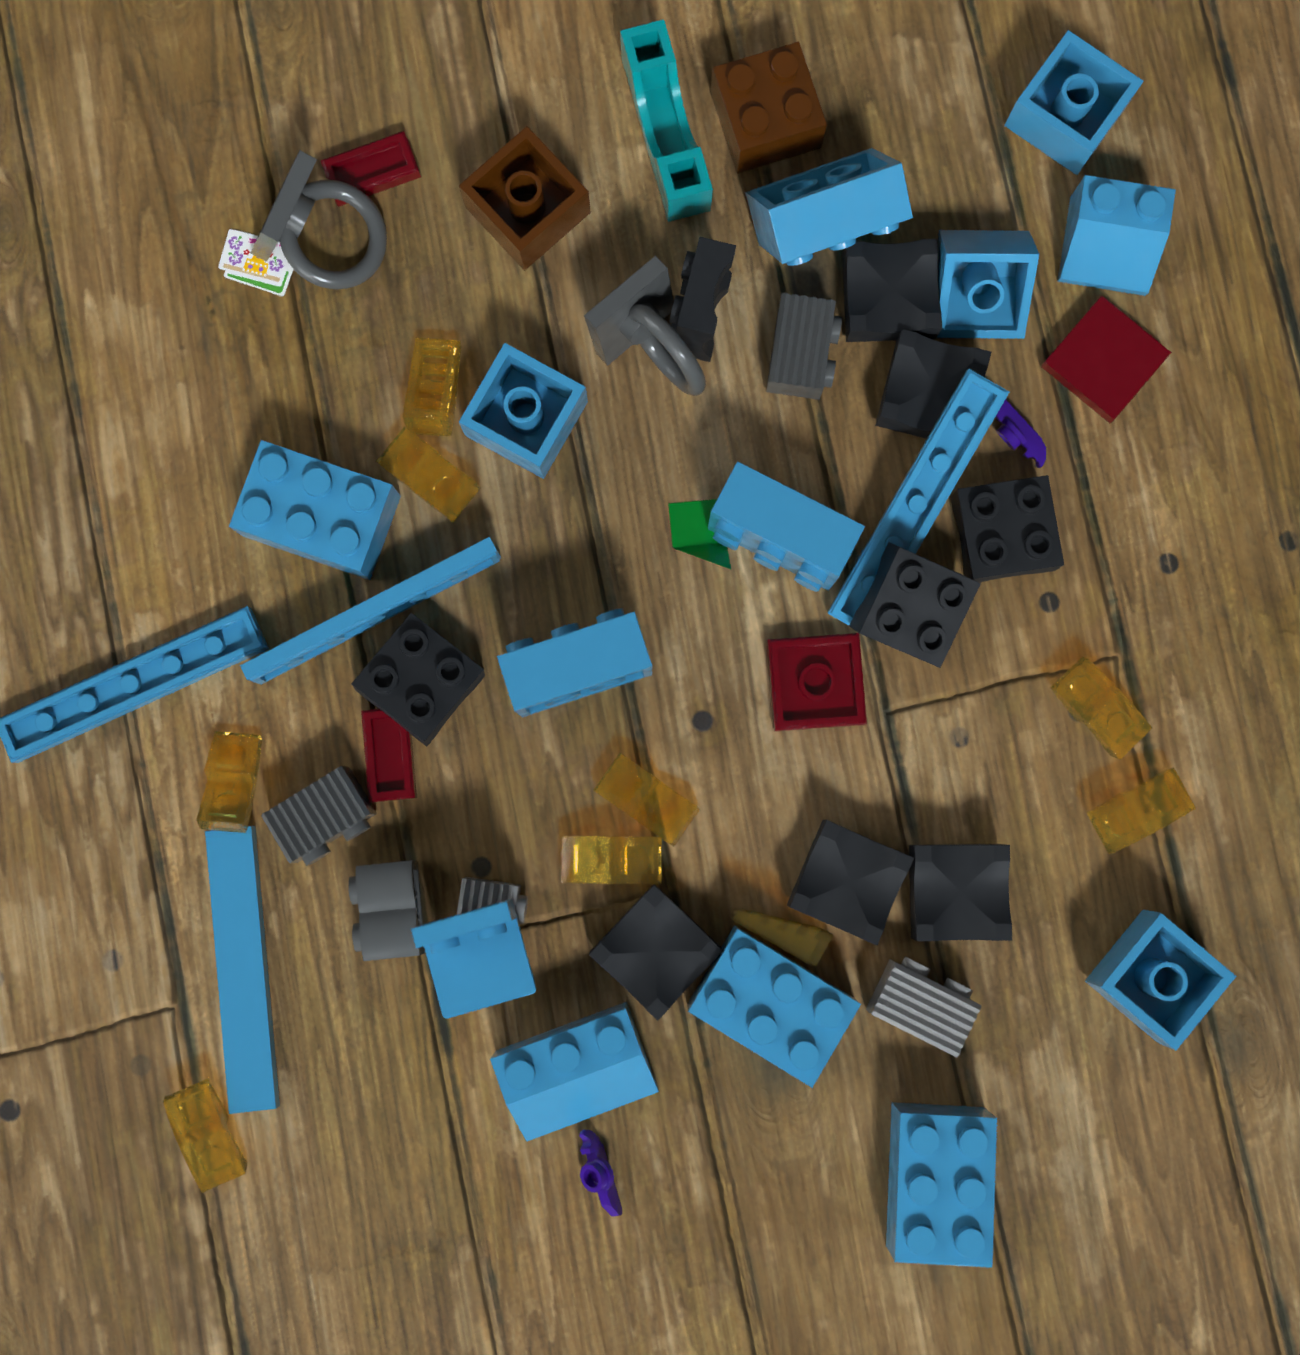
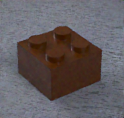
(768, 107)
(525, 198)

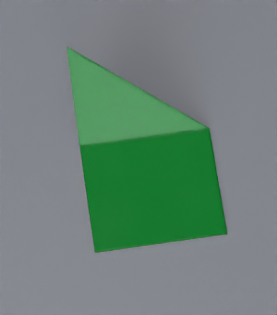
(691, 534)

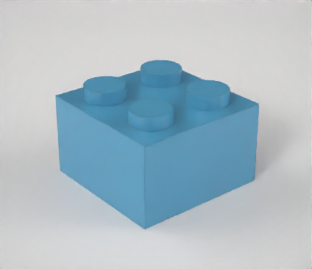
(1072, 102)
(524, 410)
(1160, 978)

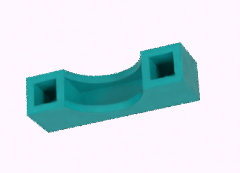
(664, 124)

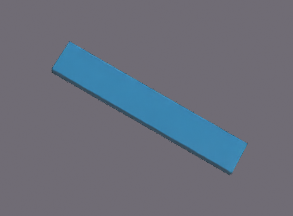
(925, 484)
(371, 612)
(131, 684)
(242, 971)

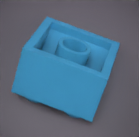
(1115, 234)
(985, 282)

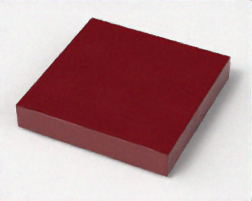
(1106, 359)
(816, 682)

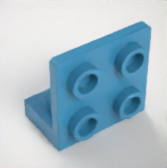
(476, 958)

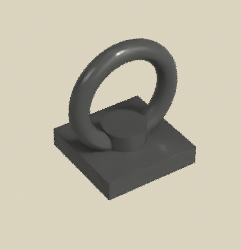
(291, 213)
(636, 316)

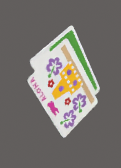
(250, 270)

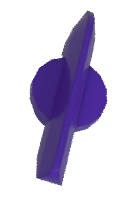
(1018, 432)
(598, 1174)

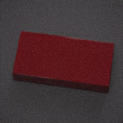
(374, 165)
(387, 758)

